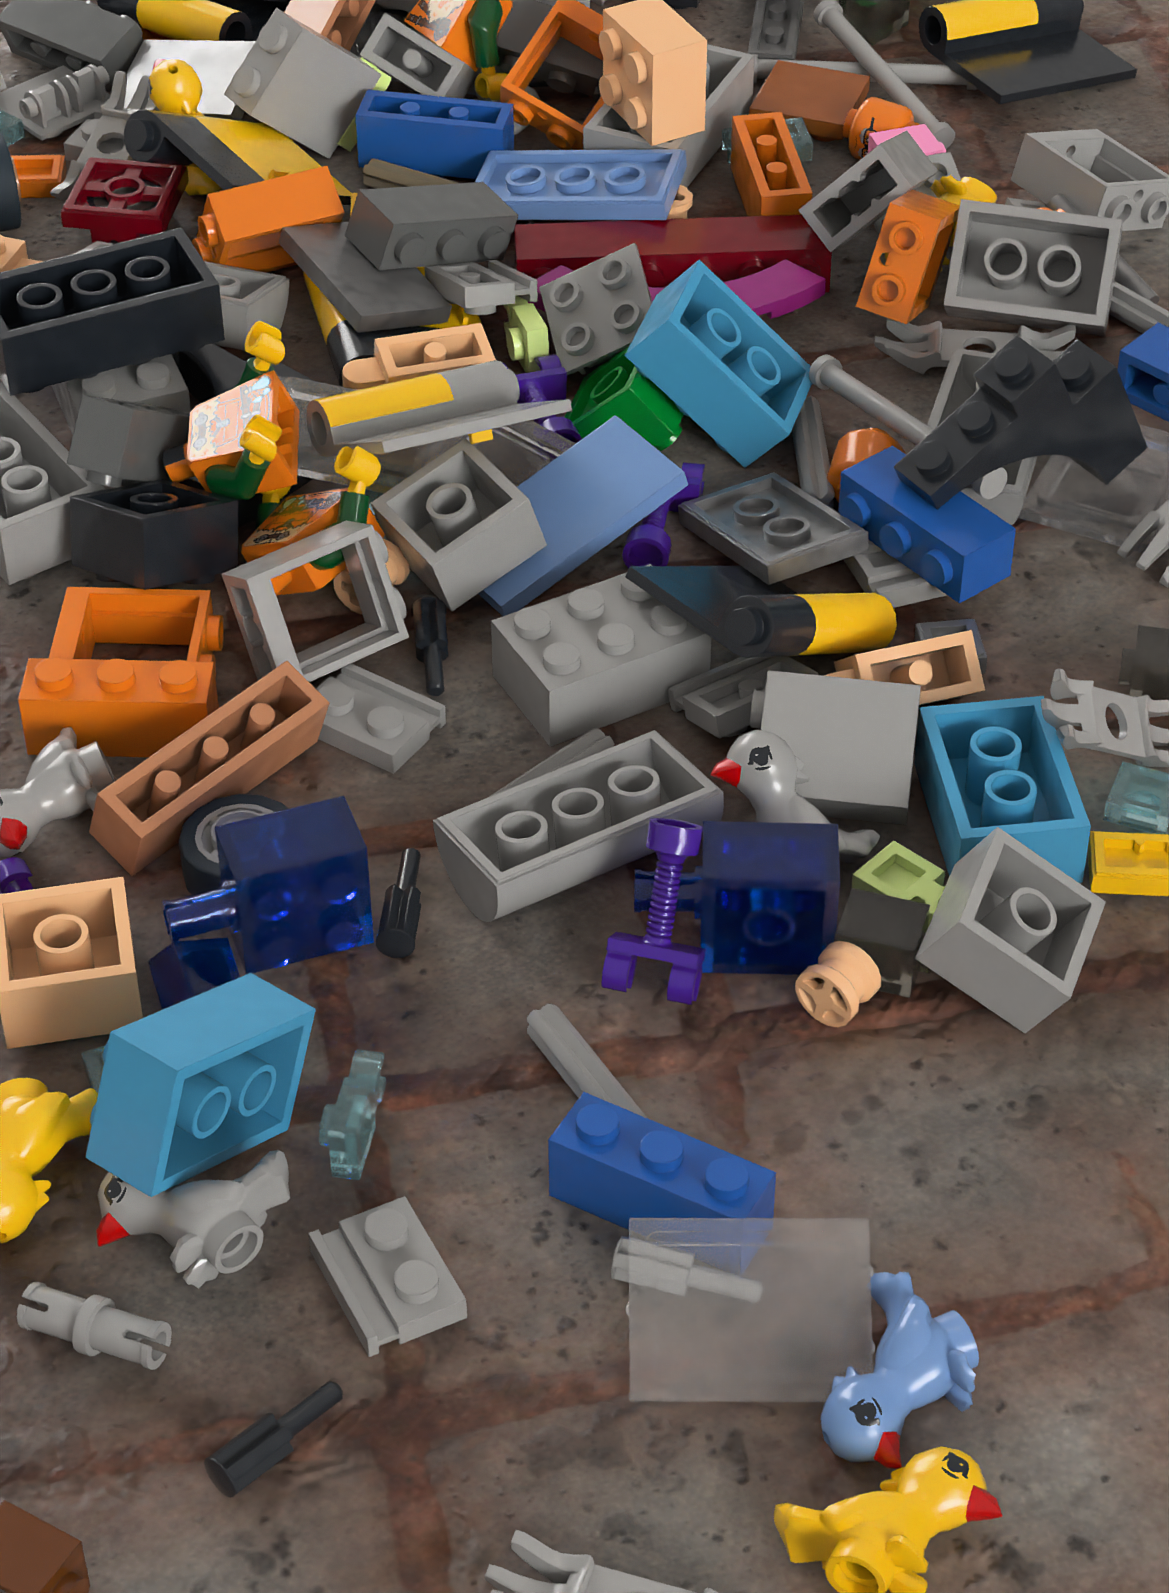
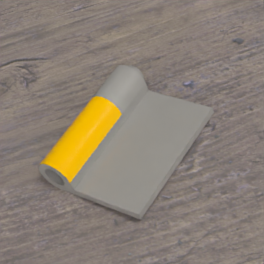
(424, 410)

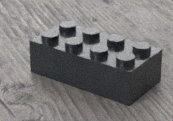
(105, 310)

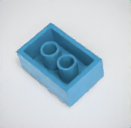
(721, 364)
(1004, 770)
(198, 1083)

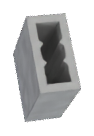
(301, 83)
(866, 190)
(850, 736)

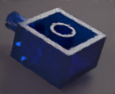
(286, 888)
(760, 895)

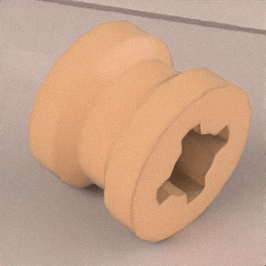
(838, 983)

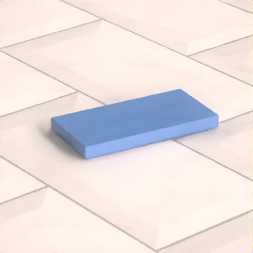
(586, 183)
(584, 505)

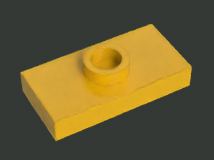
(1128, 863)

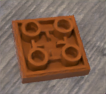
(813, 93)

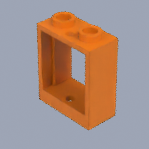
(579, 26)
(246, 222)
(916, 240)
(137, 617)

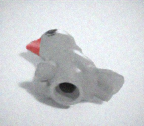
(767, 774)
(57, 787)
(205, 1221)

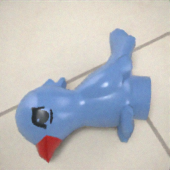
(913, 1367)

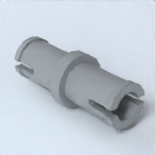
(94, 1325)

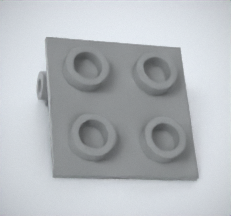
(57, 99)
(597, 309)

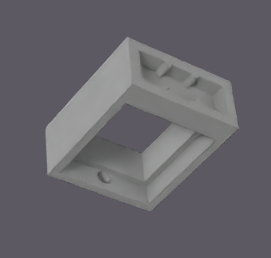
(1094, 177)
(263, 621)

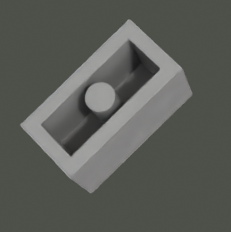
(417, 61)

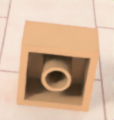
(653, 70)
(66, 963)

